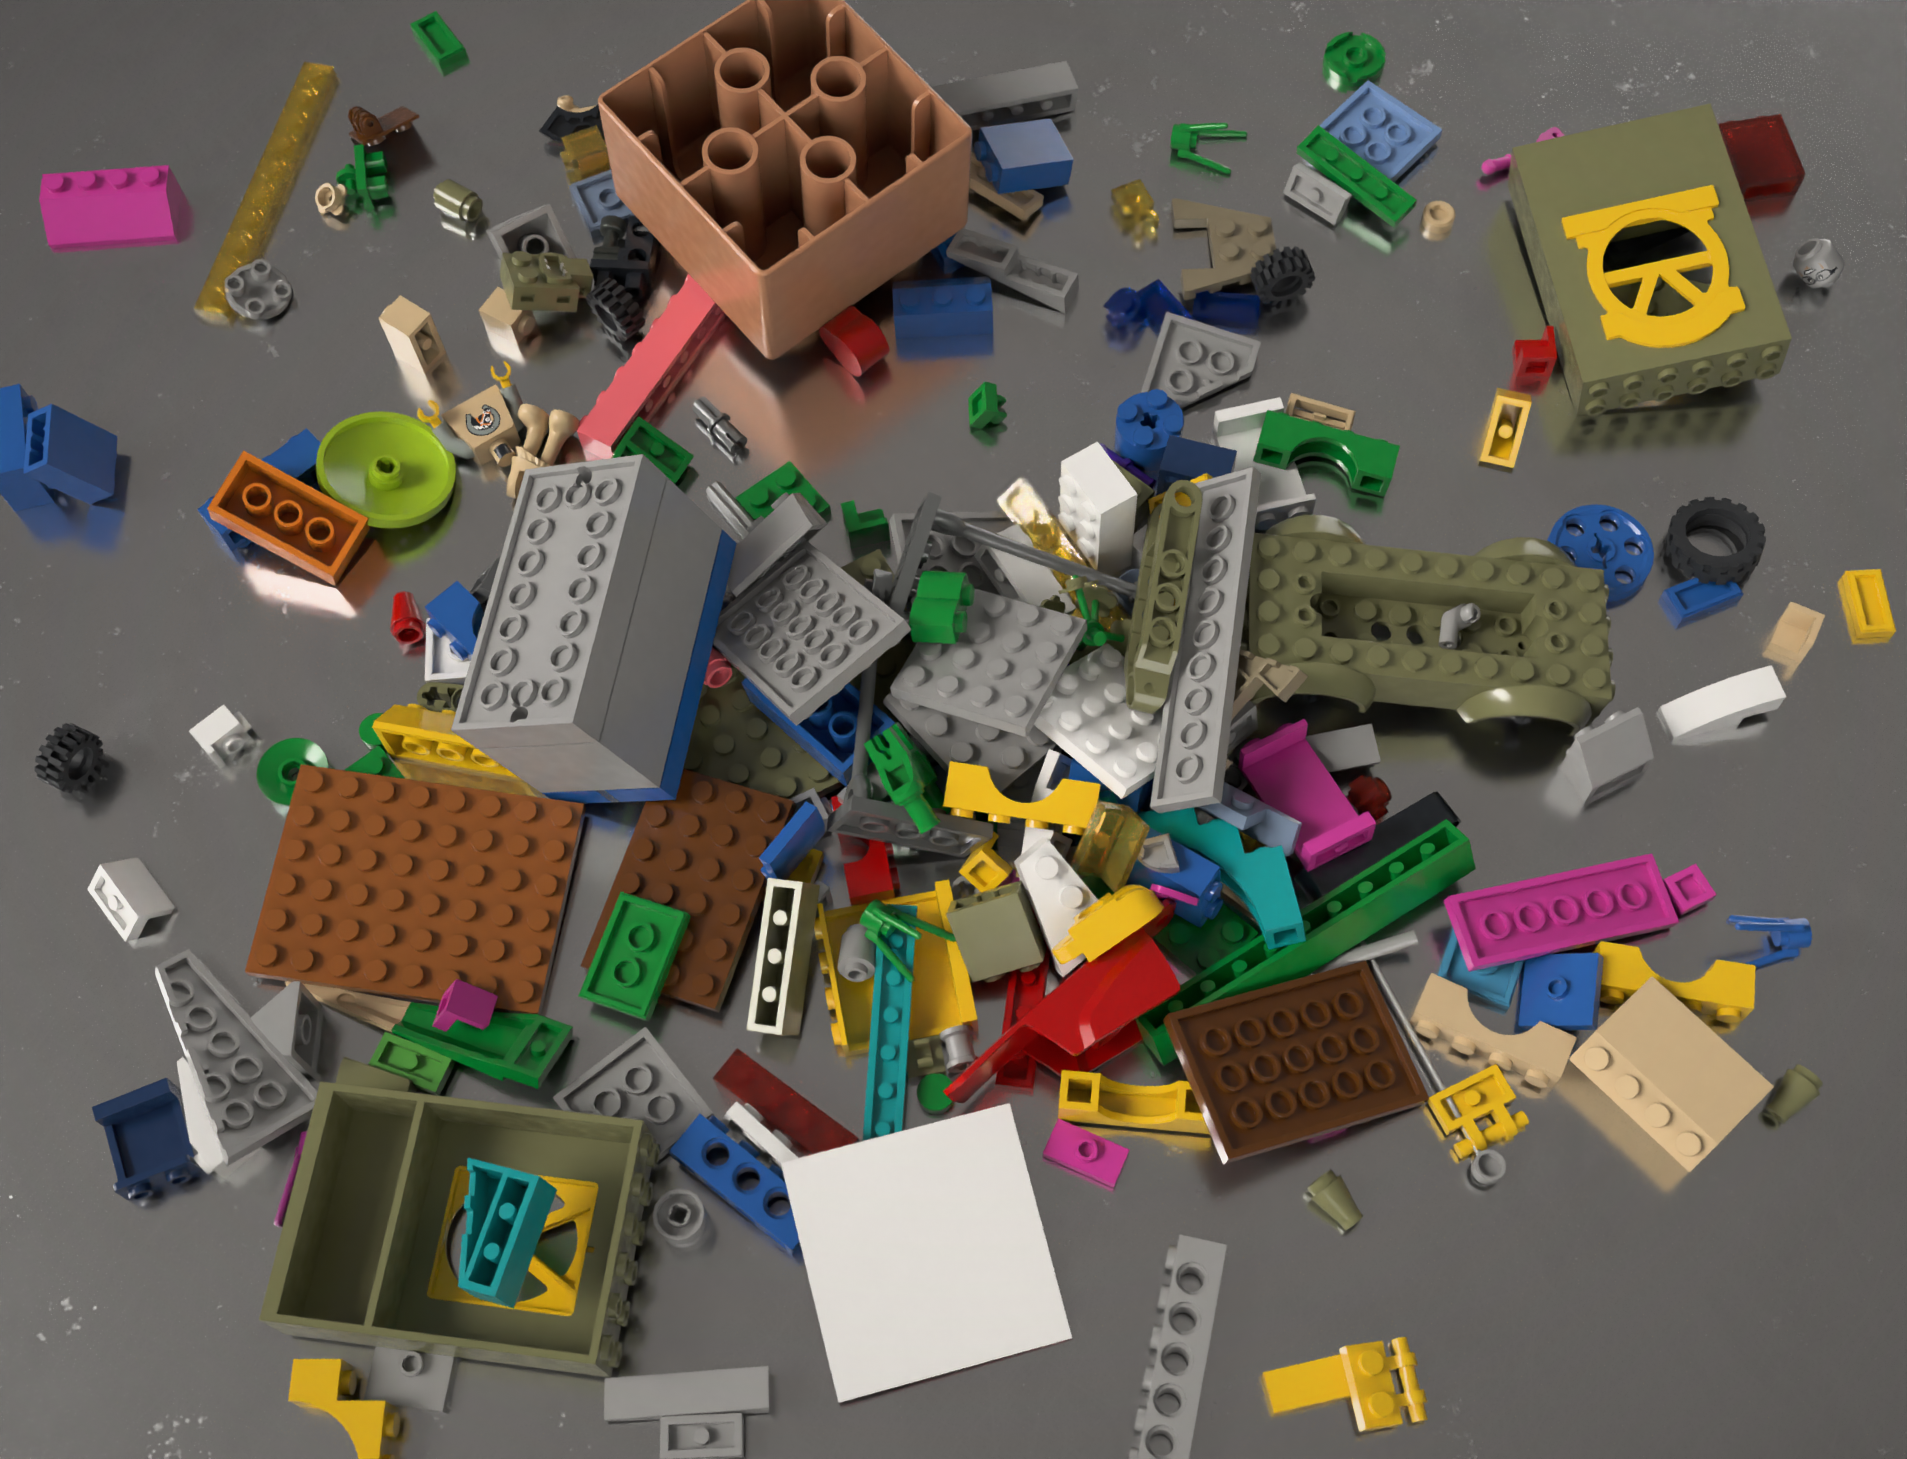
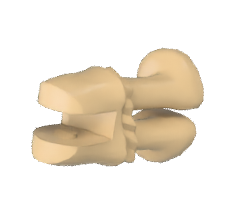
(538, 423)

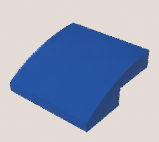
(793, 843)

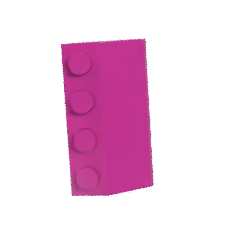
(110, 206)

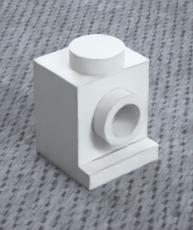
(221, 734)

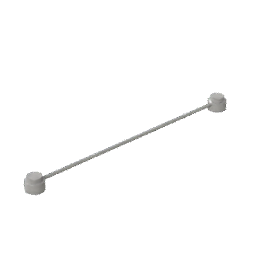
(1488, 1164)

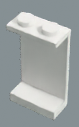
(1280, 490)

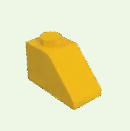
(1505, 427)

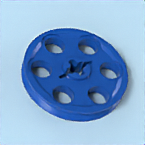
(1607, 542)

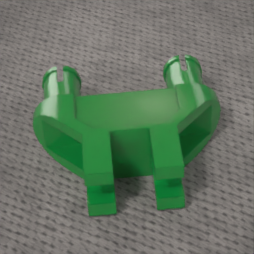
(907, 776)

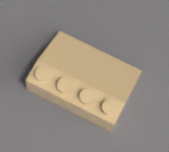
(1671, 1073)

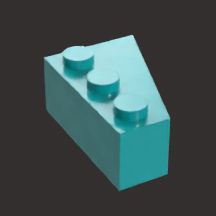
(502, 1230)

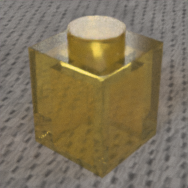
(585, 153)

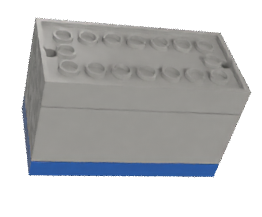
(597, 633)

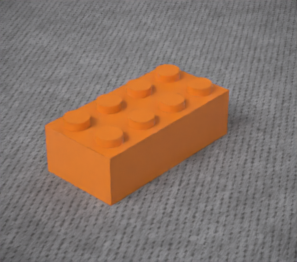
(289, 518)

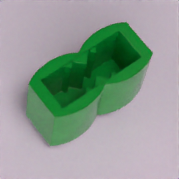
(941, 607)

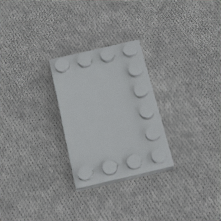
(805, 632)

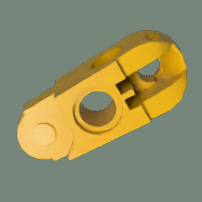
(1108, 923)

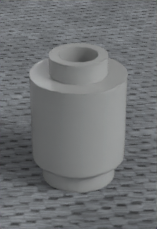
(856, 954)

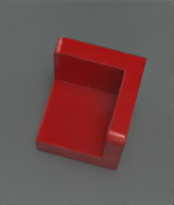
(1536, 357)

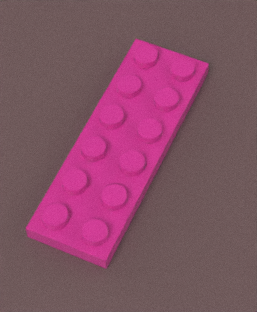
(1560, 912)

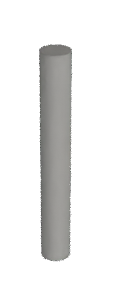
(1371, 951)

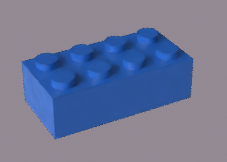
(829, 731)

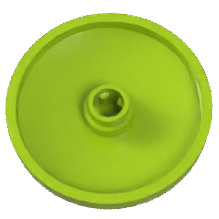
(386, 468)

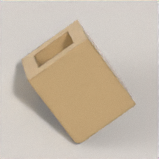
(1795, 632)

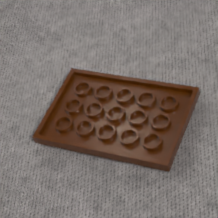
(705, 862)
(1294, 1061)

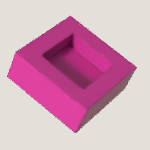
(1689, 889)

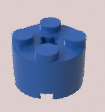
(1145, 426)

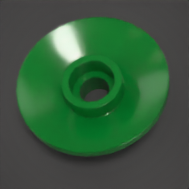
(282, 762)

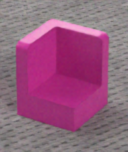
(465, 1004)

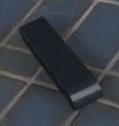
(1387, 838)

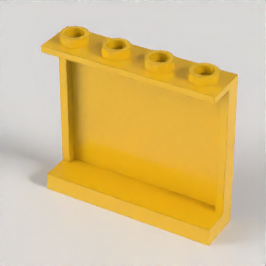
(941, 983)

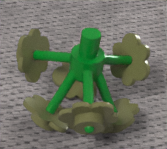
(1093, 603)

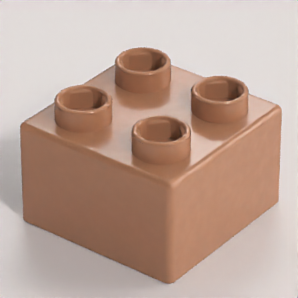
(788, 163)

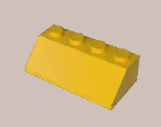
(427, 738)

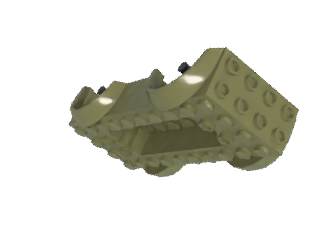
(1528, 655)

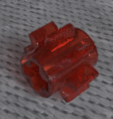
(1369, 796)

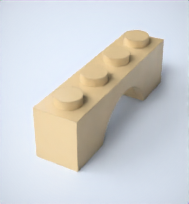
(1536, 1054)

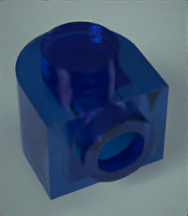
(1126, 309)

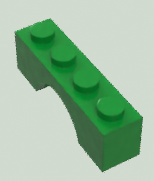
(1364, 459)

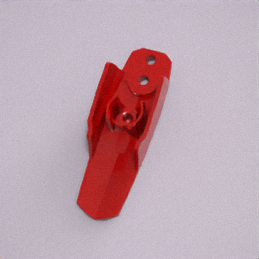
(1087, 1014)

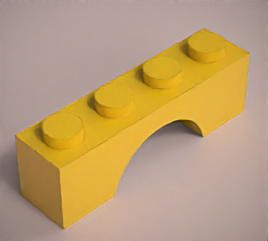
(972, 789)
(1722, 992)
(1098, 1100)

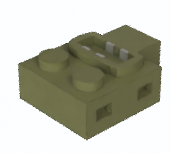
(544, 281)

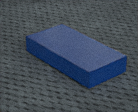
(1697, 598)

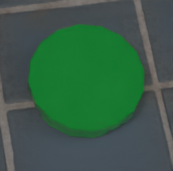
(1354, 59)

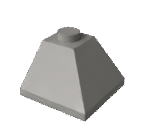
(531, 233)

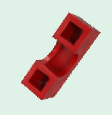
(870, 876)

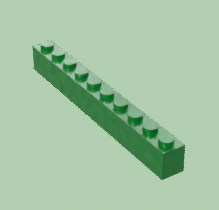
(1330, 927)

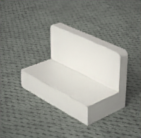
(128, 896)

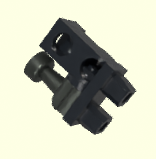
(628, 265)

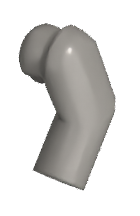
(1456, 620)

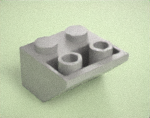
(1608, 754)

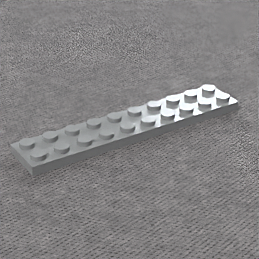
(1205, 670)

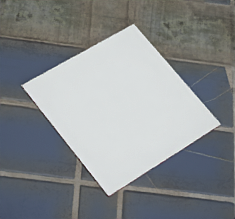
(925, 1252)

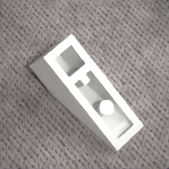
(200, 1129)

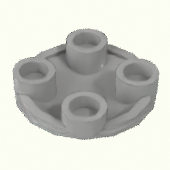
(258, 290)

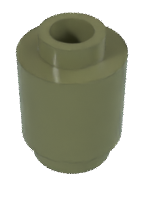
(457, 200)

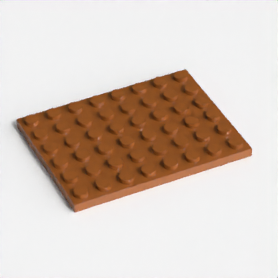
(417, 887)

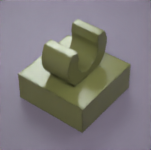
(925, 1058)

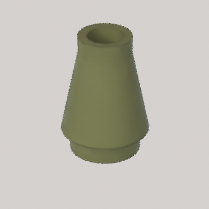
(1794, 1092)
(1335, 1199)

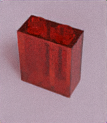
(1763, 157)

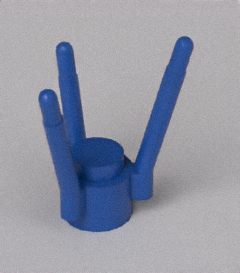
(1785, 932)

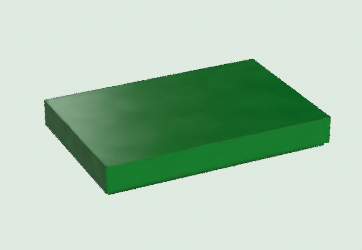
(634, 956)

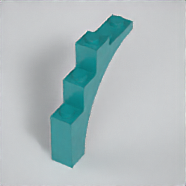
(1255, 877)

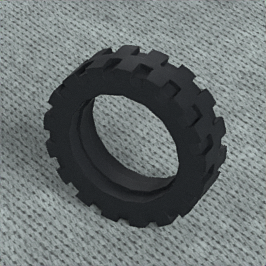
(1721, 514)

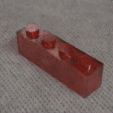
(781, 1106)

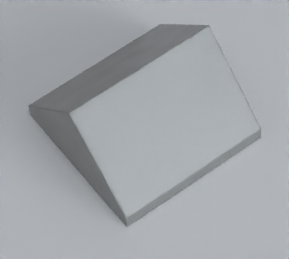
(292, 1025)

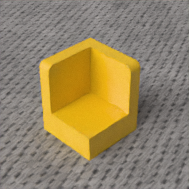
(985, 867)

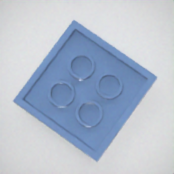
(1382, 130)

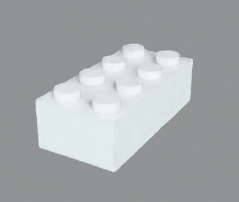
(1098, 509)

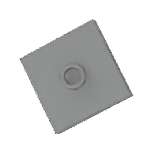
(410, 1379)

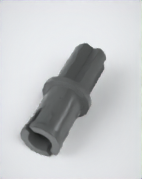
(719, 424)

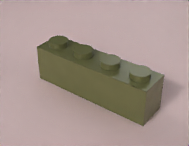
(783, 957)

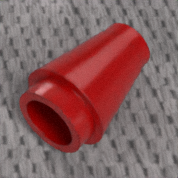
(406, 620)

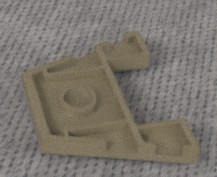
(1235, 243)
(1255, 672)

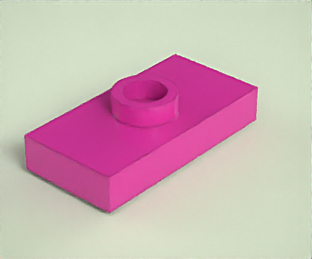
(1086, 1153)

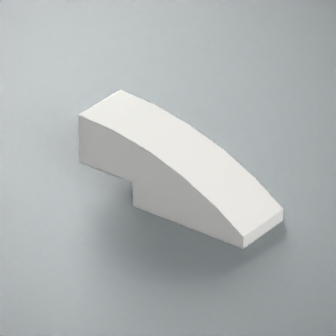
(1723, 703)

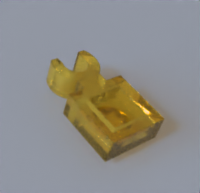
(1136, 203)

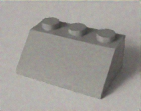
(773, 540)

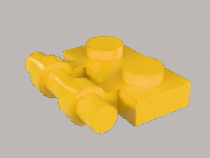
(1475, 1098)
(1372, 1385)

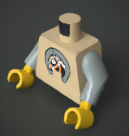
(483, 425)

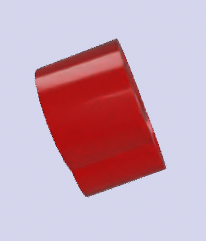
(855, 340)

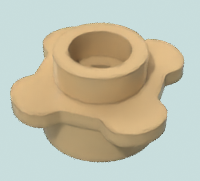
(331, 198)

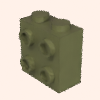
(997, 932)

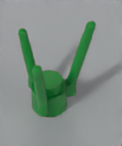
(1186, 137)
(884, 919)

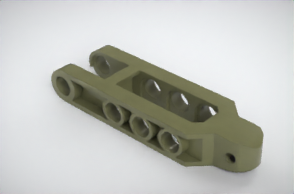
(1168, 567)

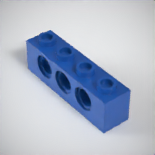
(692, 1153)

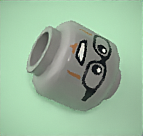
(1818, 263)

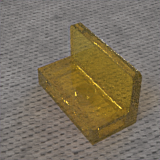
(1110, 844)

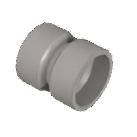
(682, 1220)

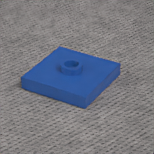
(1562, 991)

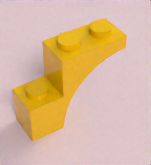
(327, 1387)

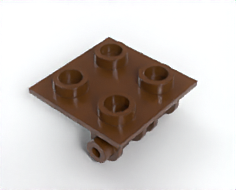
(371, 130)

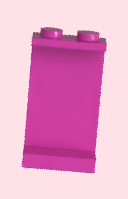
(1295, 782)

